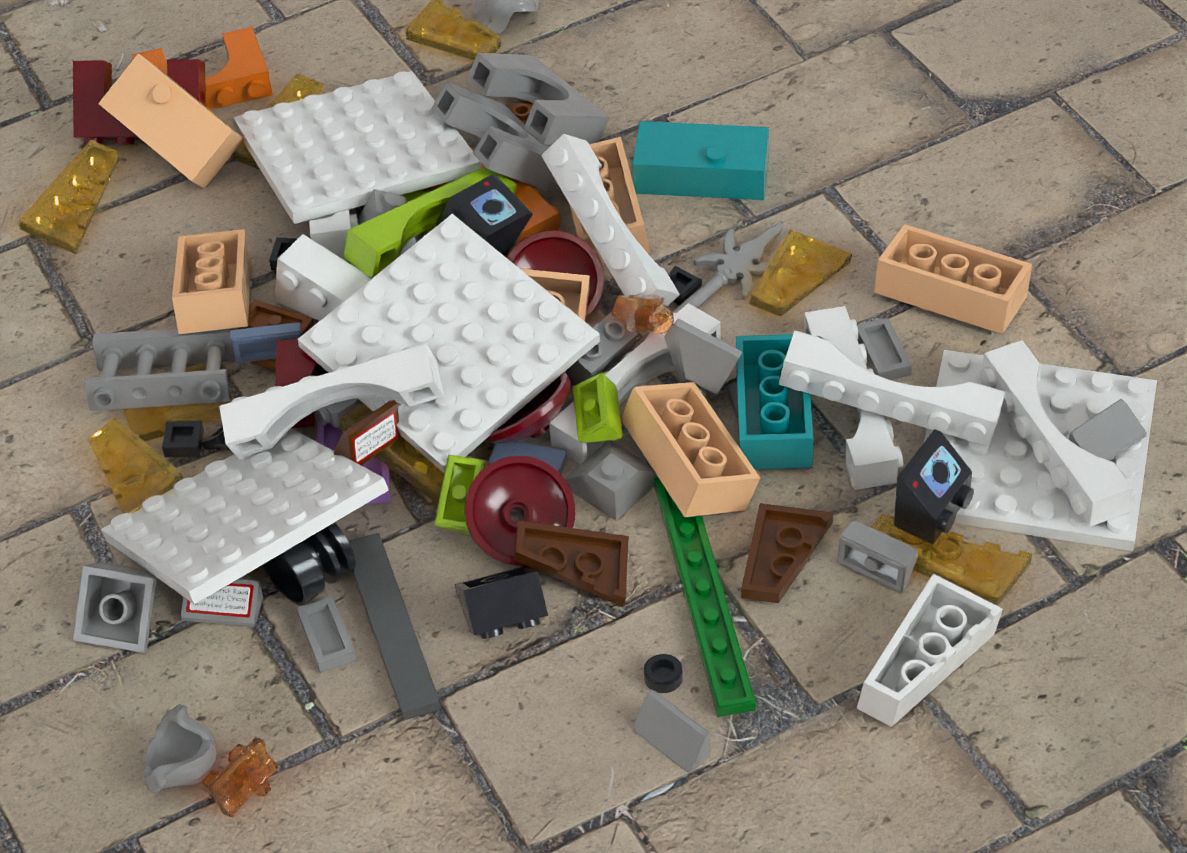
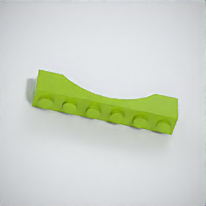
(381, 239)

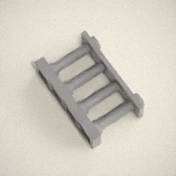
(159, 348)

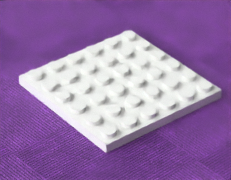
(347, 142)
(484, 322)
(1018, 491)
(241, 514)

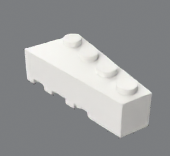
(315, 279)
(928, 646)

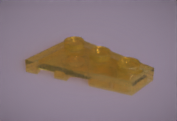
(450, 32)
(797, 271)
(131, 466)

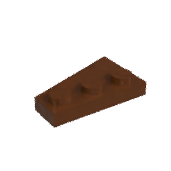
(780, 549)
(576, 556)

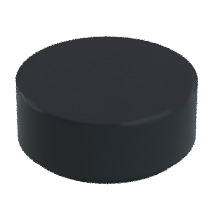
(663, 673)

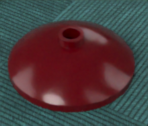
(563, 254)
(536, 415)
(519, 485)

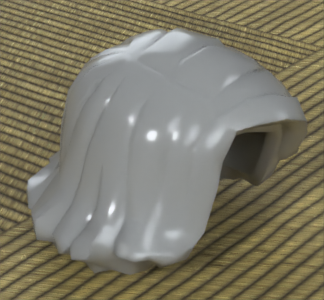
(497, 13)
(179, 752)

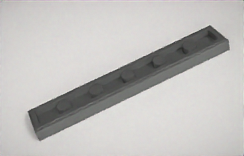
(393, 629)

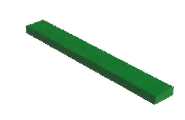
(707, 608)

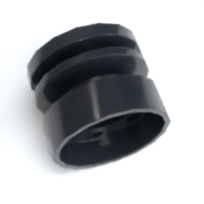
(306, 567)

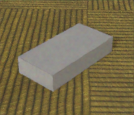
(884, 349)
(326, 634)

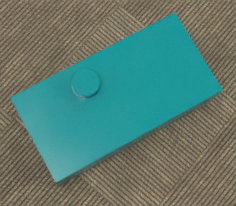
(701, 160)
(771, 417)

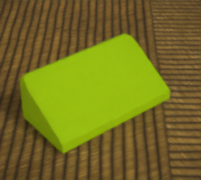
(597, 410)
(456, 483)

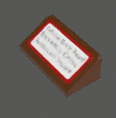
(370, 434)

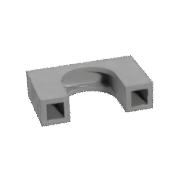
(556, 105)
(504, 141)

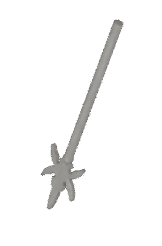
(734, 265)

